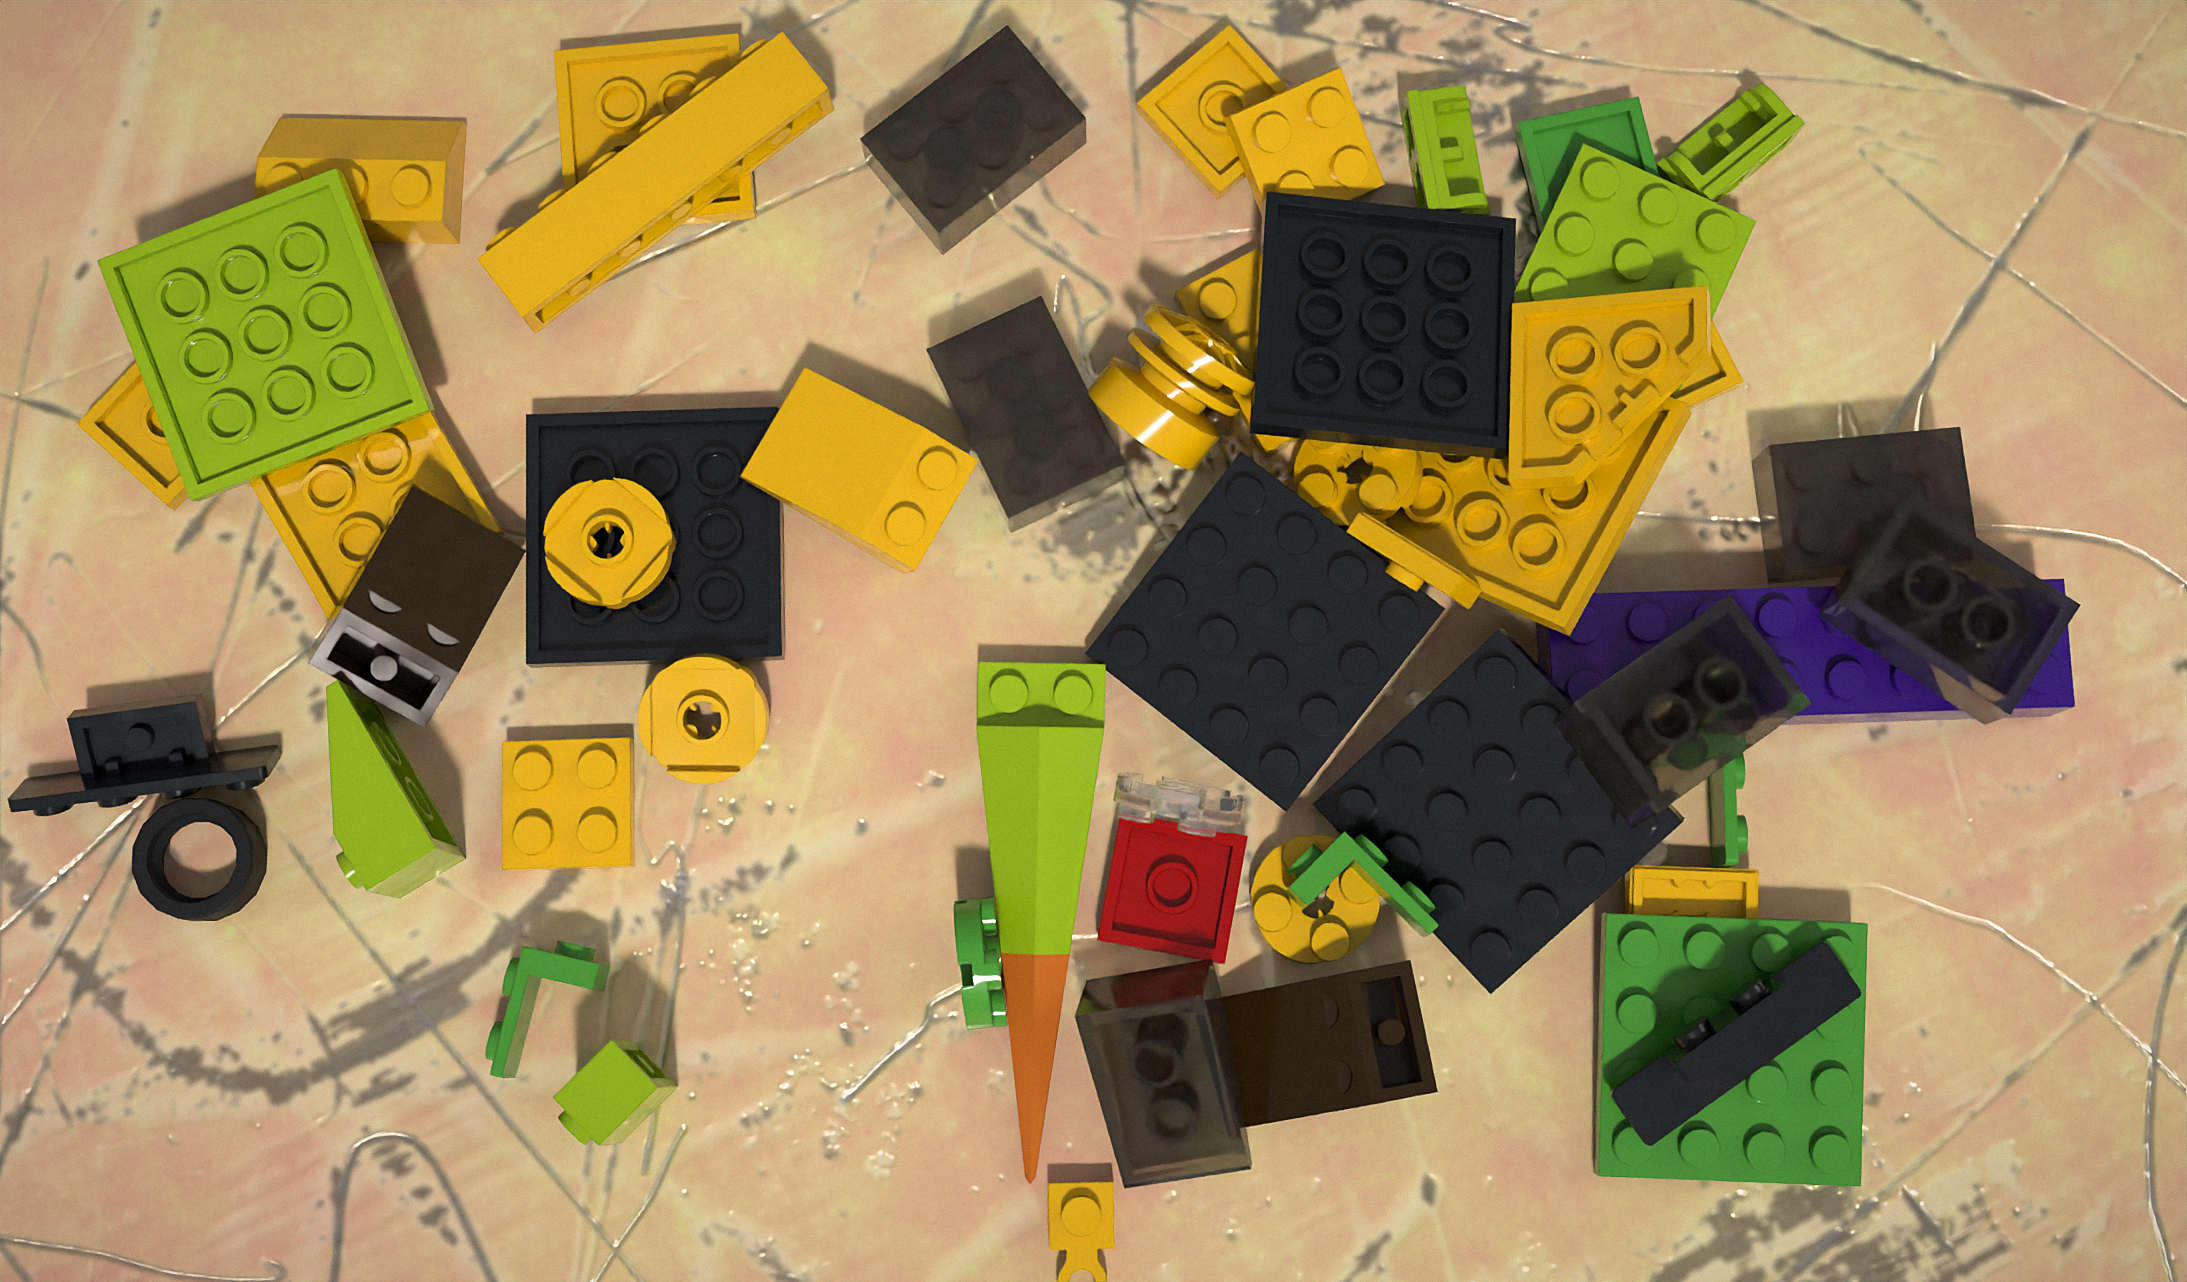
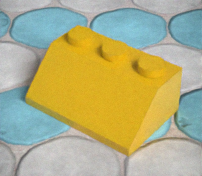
(398, 171)

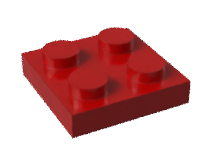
(1172, 890)

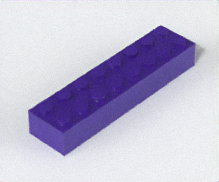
(1830, 667)

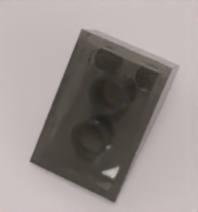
(1165, 1073)

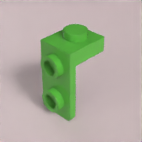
(1727, 828)
(1319, 868)
(521, 982)

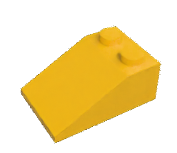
(859, 470)

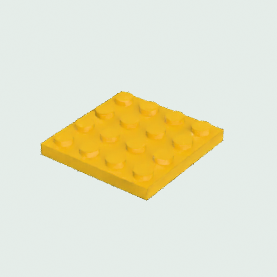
(1537, 546)

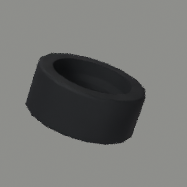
(155, 837)

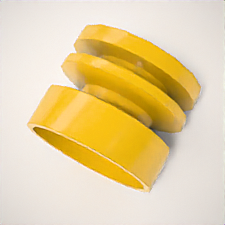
(1168, 393)

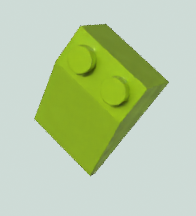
(379, 805)

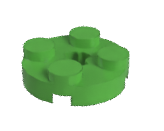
(979, 963)

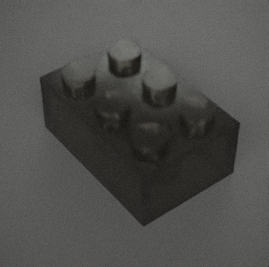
(974, 139)
(1026, 414)
(1829, 494)
(1948, 610)
(1681, 712)

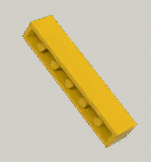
(656, 181)

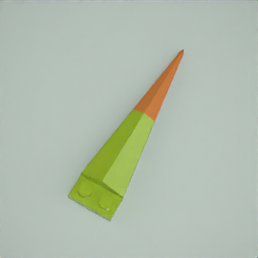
(1039, 776)

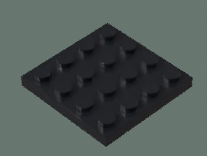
(1384, 326)
(728, 553)
(1264, 631)
(1491, 812)

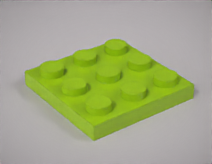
(1631, 233)

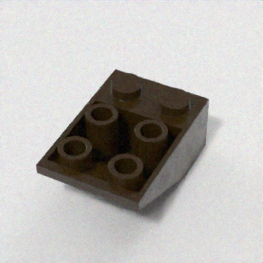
(416, 606)
(1330, 1044)

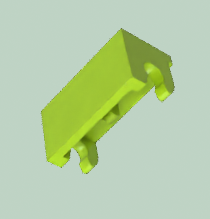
(1732, 145)
(1443, 150)

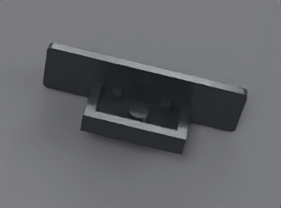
(143, 751)
(1735, 1042)

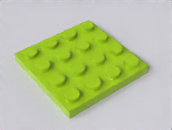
(266, 335)

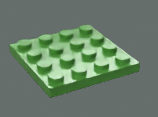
(1782, 1123)

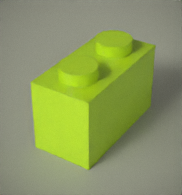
(613, 1094)

